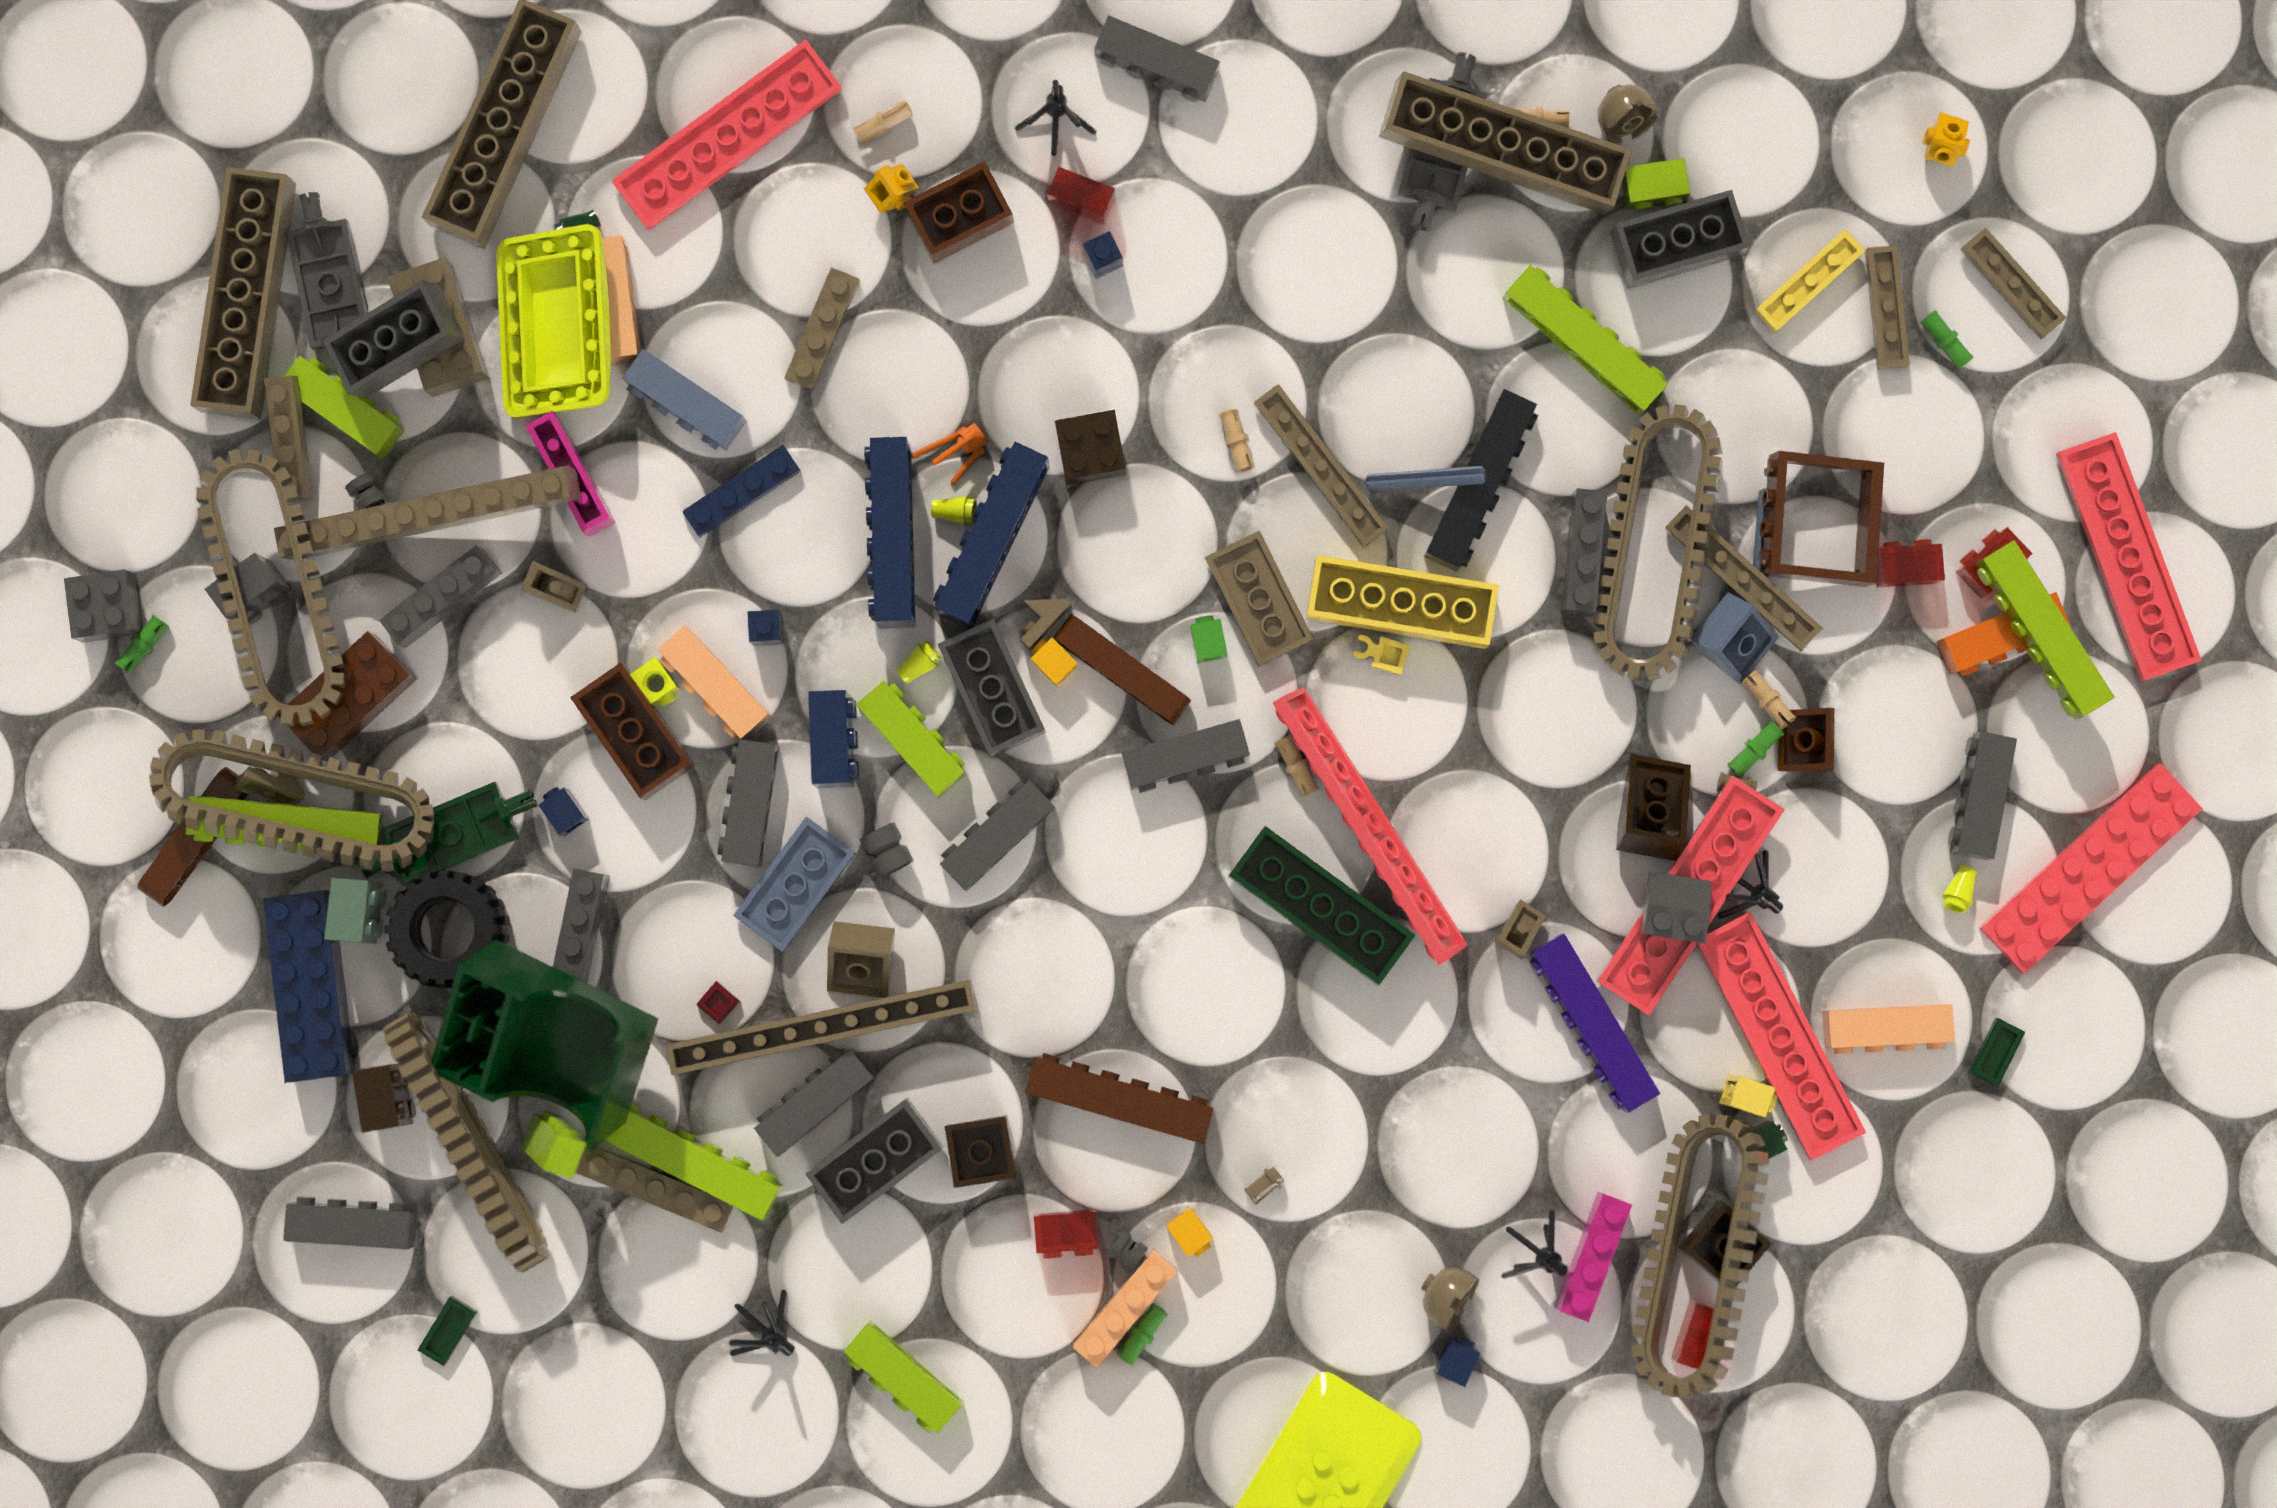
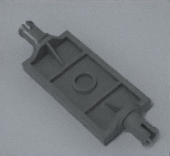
(1433, 179)
(325, 273)

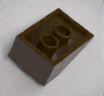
(1654, 808)

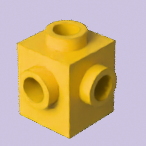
(1946, 139)
(891, 188)

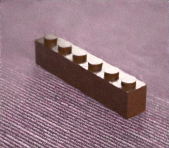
(1118, 1099)

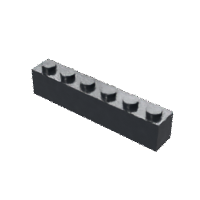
(1469, 503)

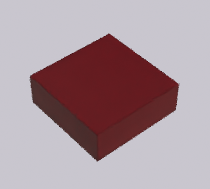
(718, 1002)

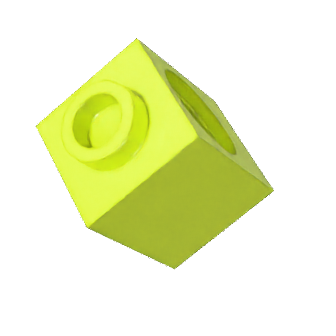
(644, 676)

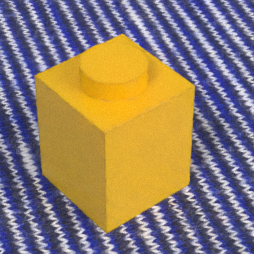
(1053, 661)
(1190, 1232)

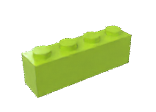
(347, 412)
(911, 738)
(553, 1144)
(903, 1377)

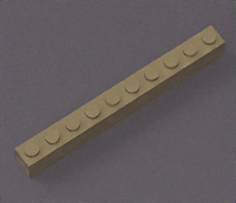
(436, 511)
(821, 1027)

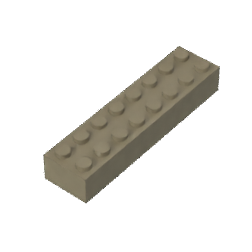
(502, 123)
(1505, 143)
(243, 293)

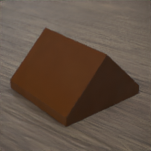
(1808, 742)

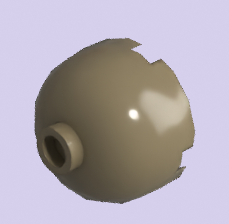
(1626, 111)
(1447, 1295)

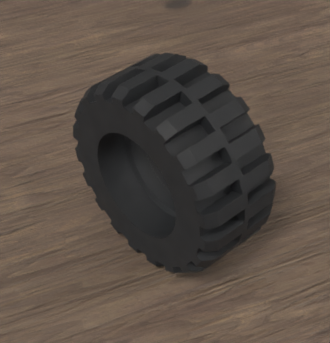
(413, 904)

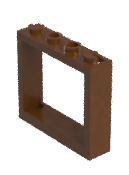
(1867, 528)

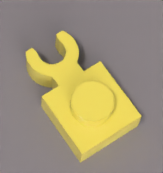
(1387, 655)

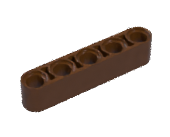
(1122, 669)
(182, 852)

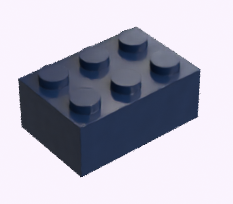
(832, 739)

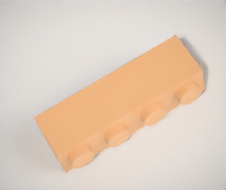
(622, 311)
(714, 683)
(1888, 1026)
(1124, 1307)

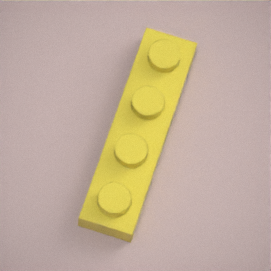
(1809, 281)

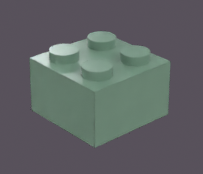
(355, 910)

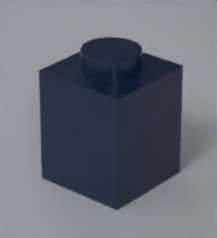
(1102, 254)
(765, 627)
(563, 810)
(1457, 1360)

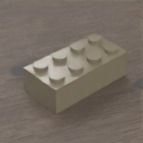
(461, 363)

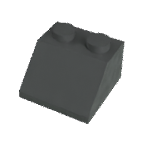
(1676, 907)

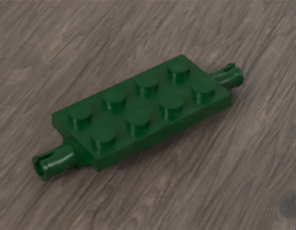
(461, 830)

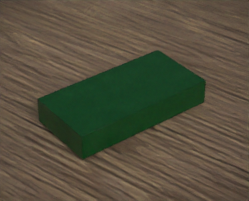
(1996, 1052)
(447, 1330)

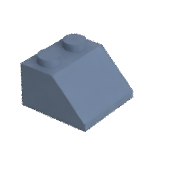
(1734, 637)

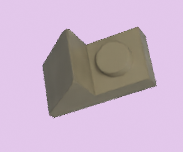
(553, 587)
(1049, 612)
(270, 787)
(1520, 929)

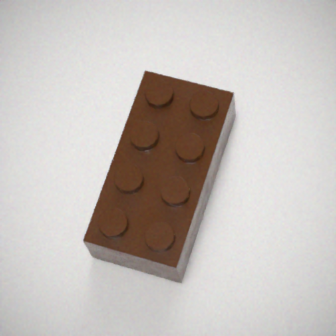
(371, 684)
(632, 731)

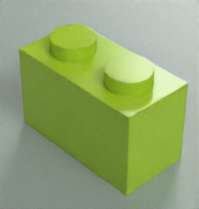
(1655, 185)

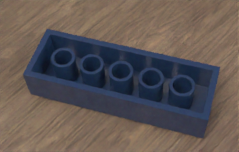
(892, 532)
(992, 536)
(308, 988)

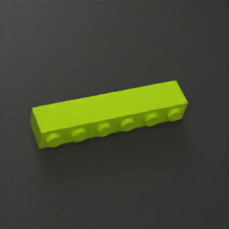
(1585, 340)
(2044, 631)
(346, 823)
(697, 1164)

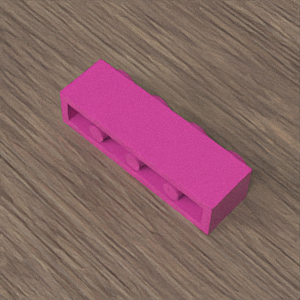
(560, 451)
(1593, 1256)

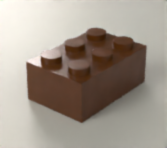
(959, 212)

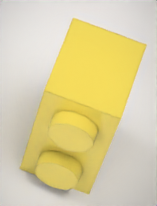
(1748, 1096)

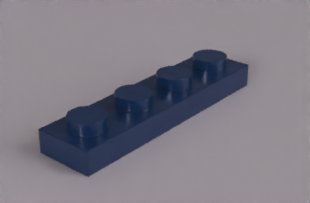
(741, 491)

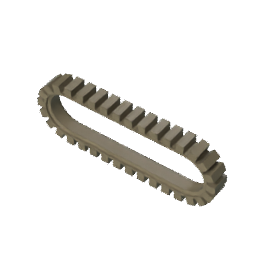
(1633, 472)
(232, 588)
(294, 765)
(467, 1145)
(1703, 1378)

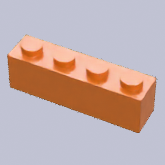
(1984, 642)

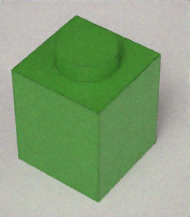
(1208, 639)

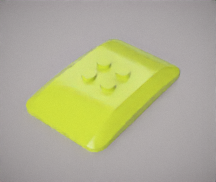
(553, 321)
(1334, 1452)

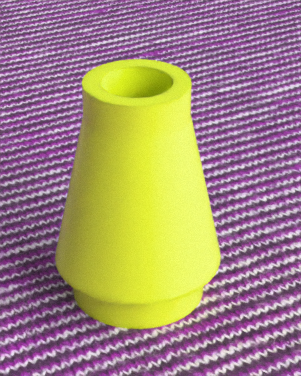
(956, 509)
(920, 661)
(1960, 891)

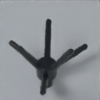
(1056, 107)
(1760, 894)
(1545, 1258)
(772, 1336)

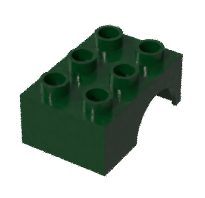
(542, 1035)

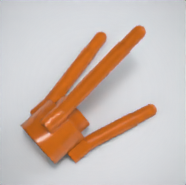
(968, 439)

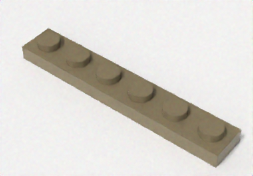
(1321, 466)
(1750, 584)
(654, 1188)

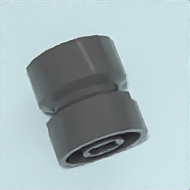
(886, 849)

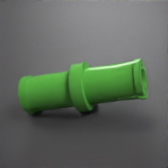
(1946, 339)
(141, 644)
(1755, 749)
(1142, 1334)

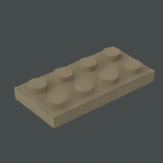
(1259, 598)

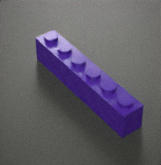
(1594, 1023)

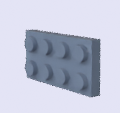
(794, 884)

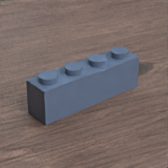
(683, 399)

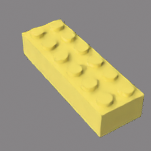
(1402, 602)

